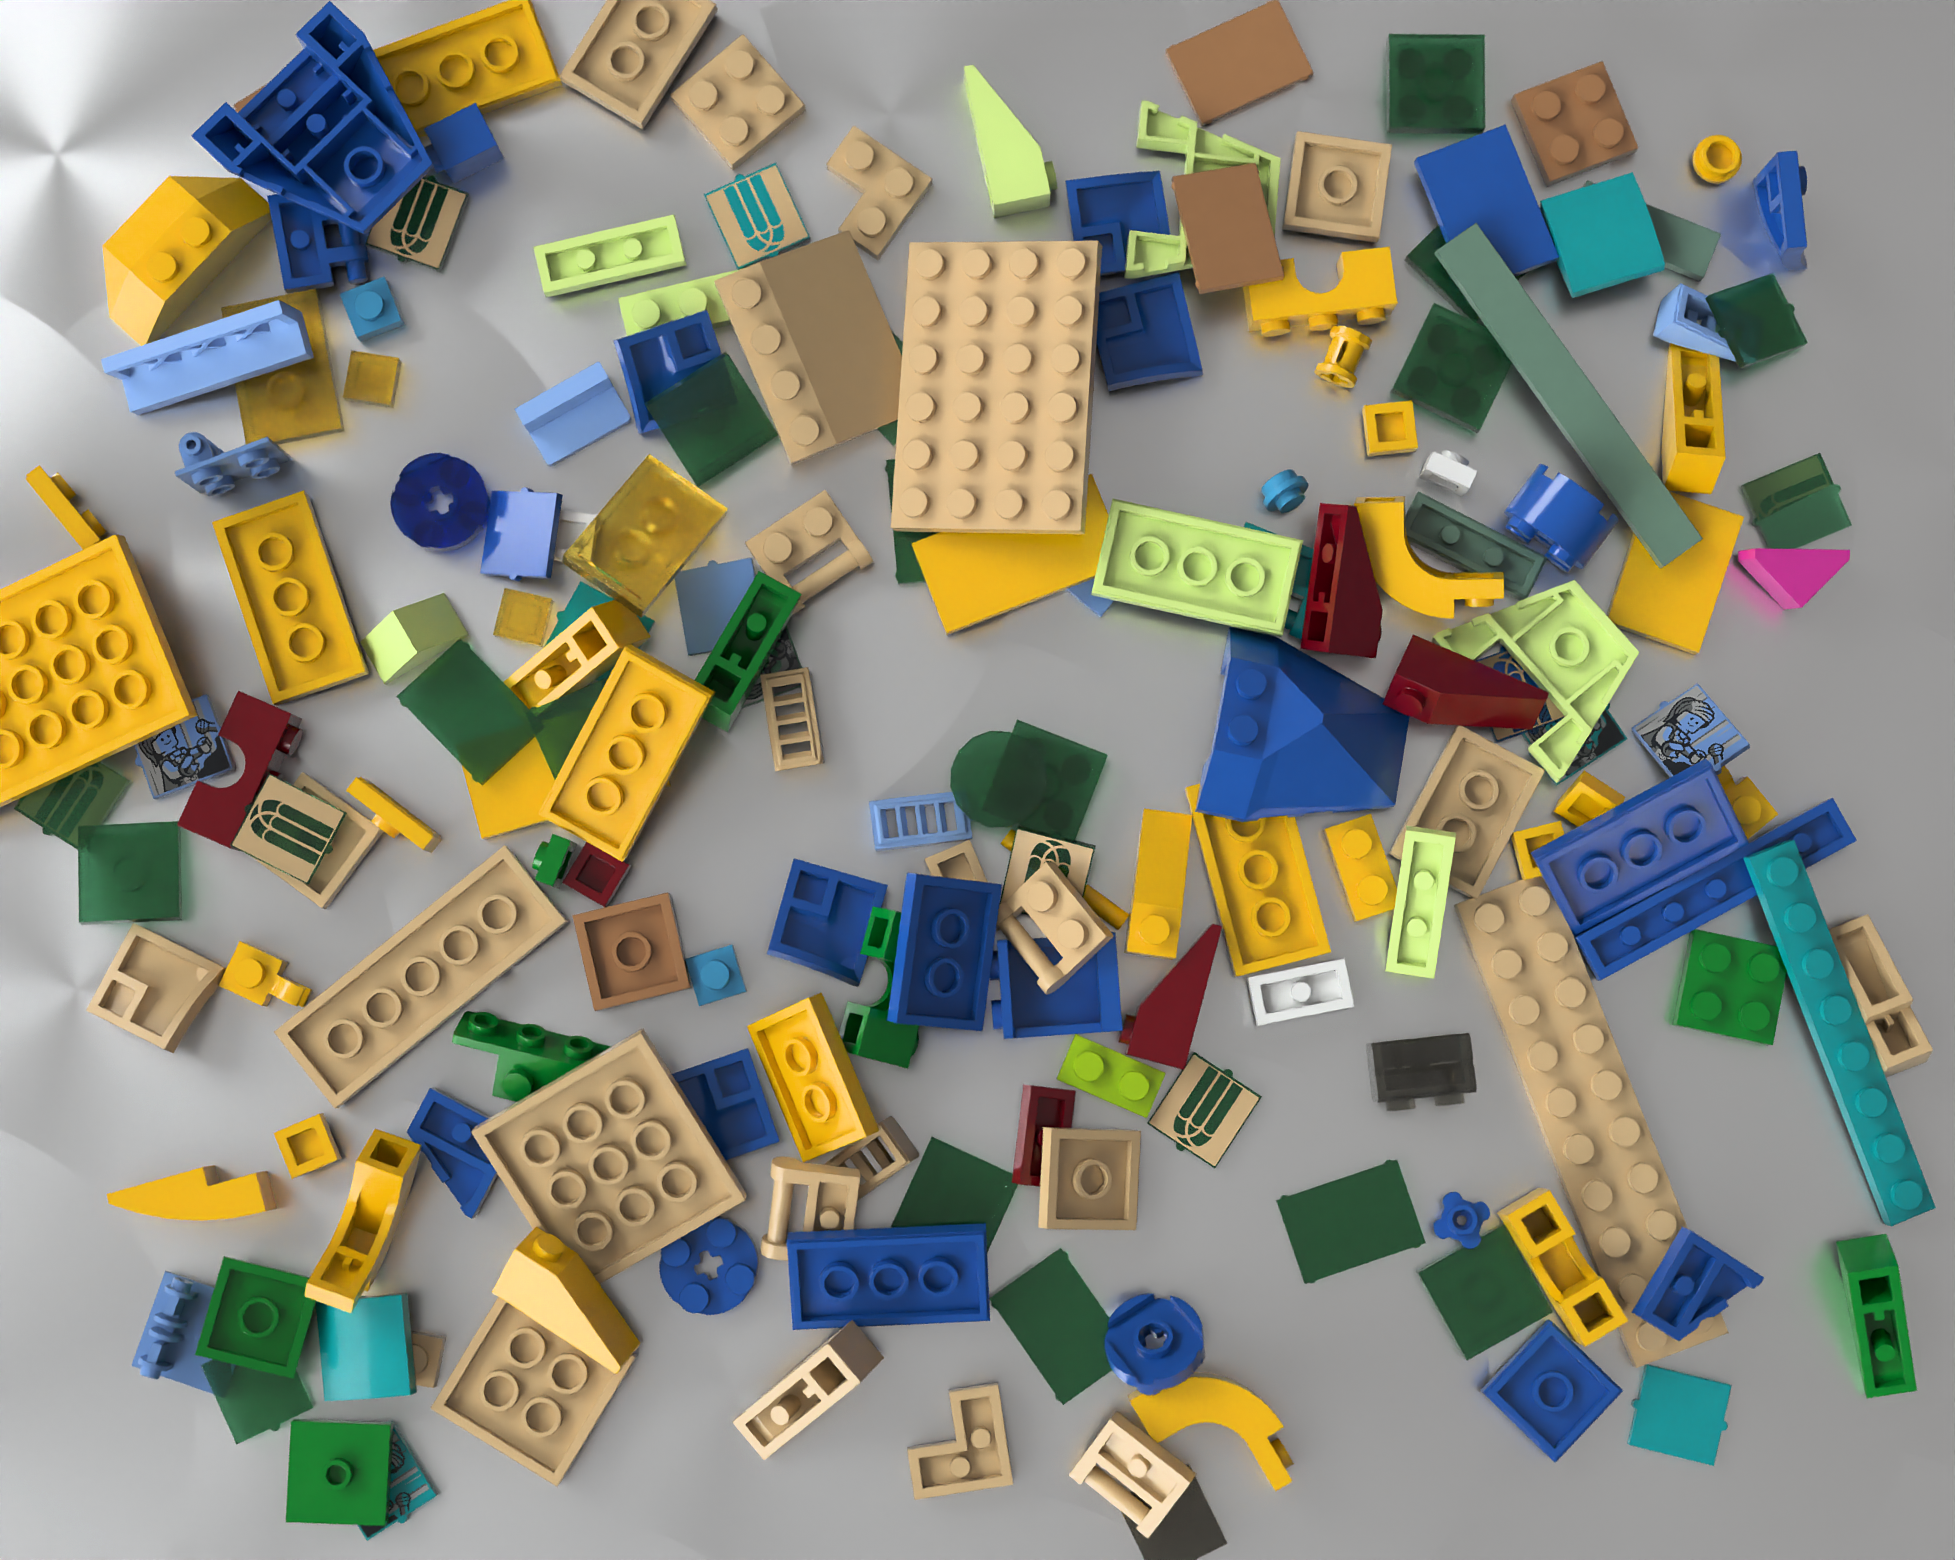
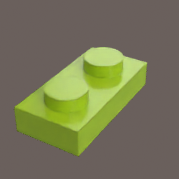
(1110, 1076)

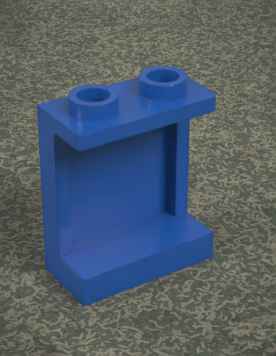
(1081, 1005)

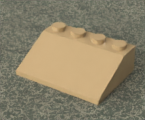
(816, 344)

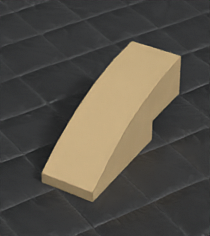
(1881, 996)

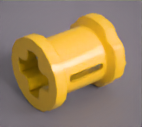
(1343, 356)

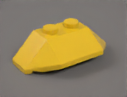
(177, 249)

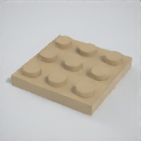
(527, 1392)

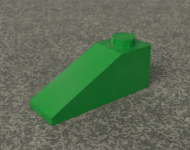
(745, 647)
(1877, 1315)

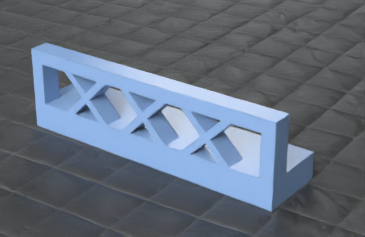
(211, 356)

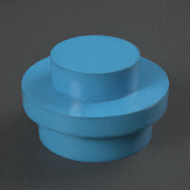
(1284, 491)

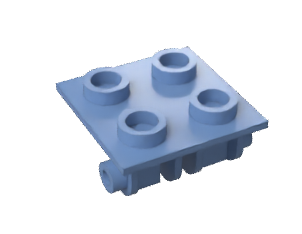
(214, 471)
(174, 1332)

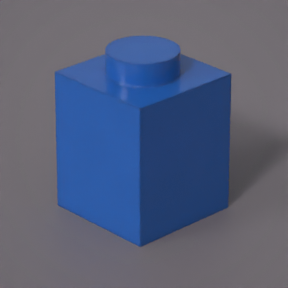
(462, 144)

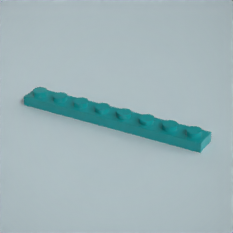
(1839, 1032)

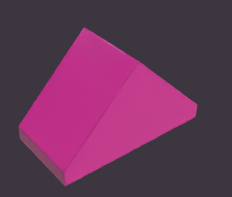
(1792, 574)

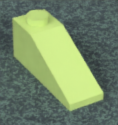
(1009, 155)

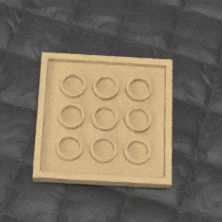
(611, 1158)

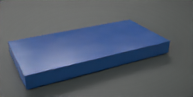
(1640, 847)
(888, 1276)

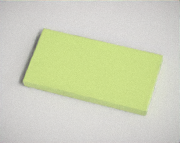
(1197, 567)

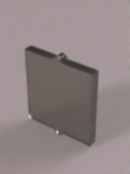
(1184, 1532)

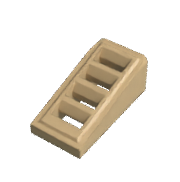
(798, 759)
(897, 1143)

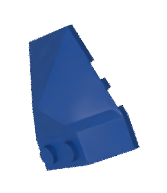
(324, 129)
(1297, 737)

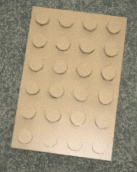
(997, 387)

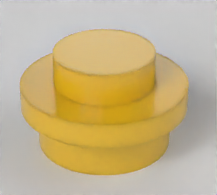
(1717, 159)

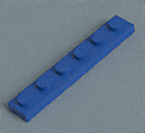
(1705, 893)

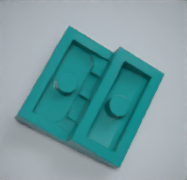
(1602, 235)
(367, 1350)

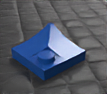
(1780, 205)
(1112, 206)
(1146, 333)
(662, 357)
(825, 920)
(730, 1103)

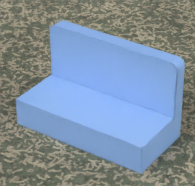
(573, 414)

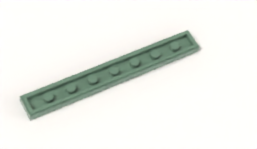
(1568, 395)

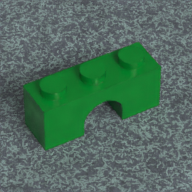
(866, 1027)

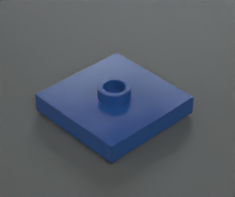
(1551, 1390)

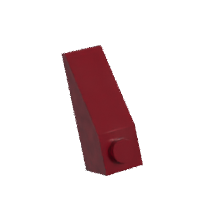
(1342, 595)
(1456, 690)
(1170, 1012)

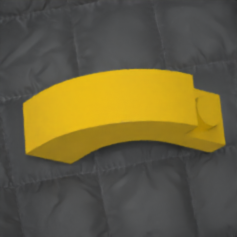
(1407, 576)
(368, 1221)
(1220, 1401)

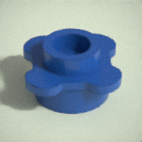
(1473, 1212)

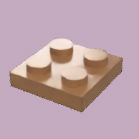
(1574, 123)
(632, 951)

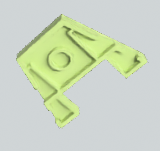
(1204, 151)
(1565, 650)

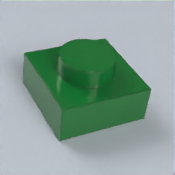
(553, 860)

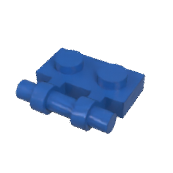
(304, 249)

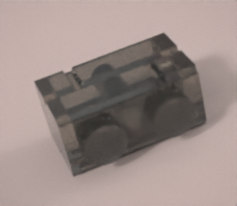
(1421, 1069)

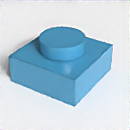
(372, 309)
(716, 975)

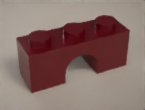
(265, 739)

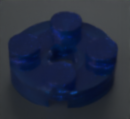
(415, 492)

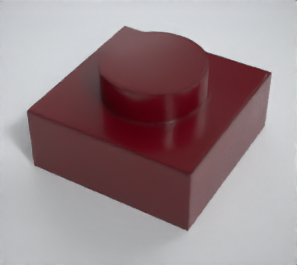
(596, 874)

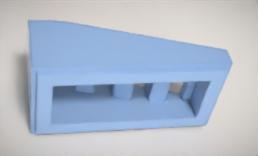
(1678, 324)
(880, 828)

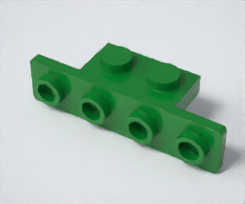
(526, 1052)

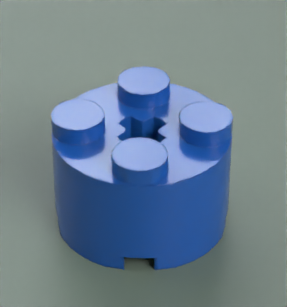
(1560, 518)

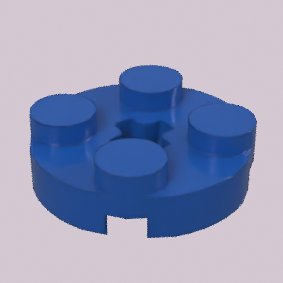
(735, 1276)
(1154, 1368)

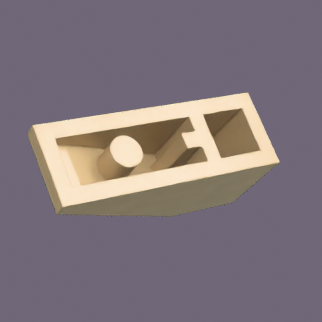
(809, 1390)

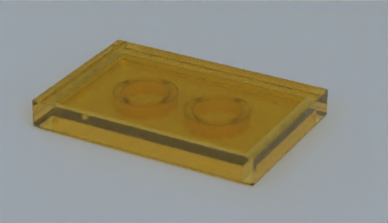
(298, 398)
(644, 535)

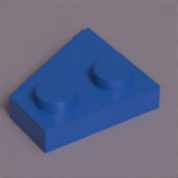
(446, 1139)
(1692, 1285)

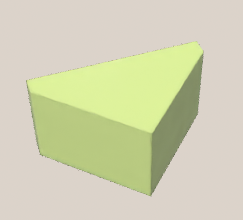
(413, 636)

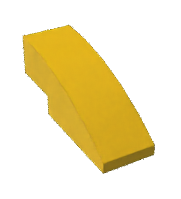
(198, 1196)

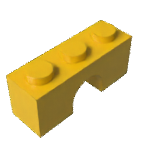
(1362, 293)
(1560, 1268)

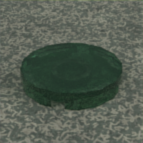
(998, 779)

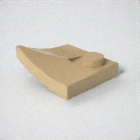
(155, 988)

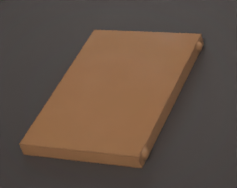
(1239, 62)
(1227, 228)

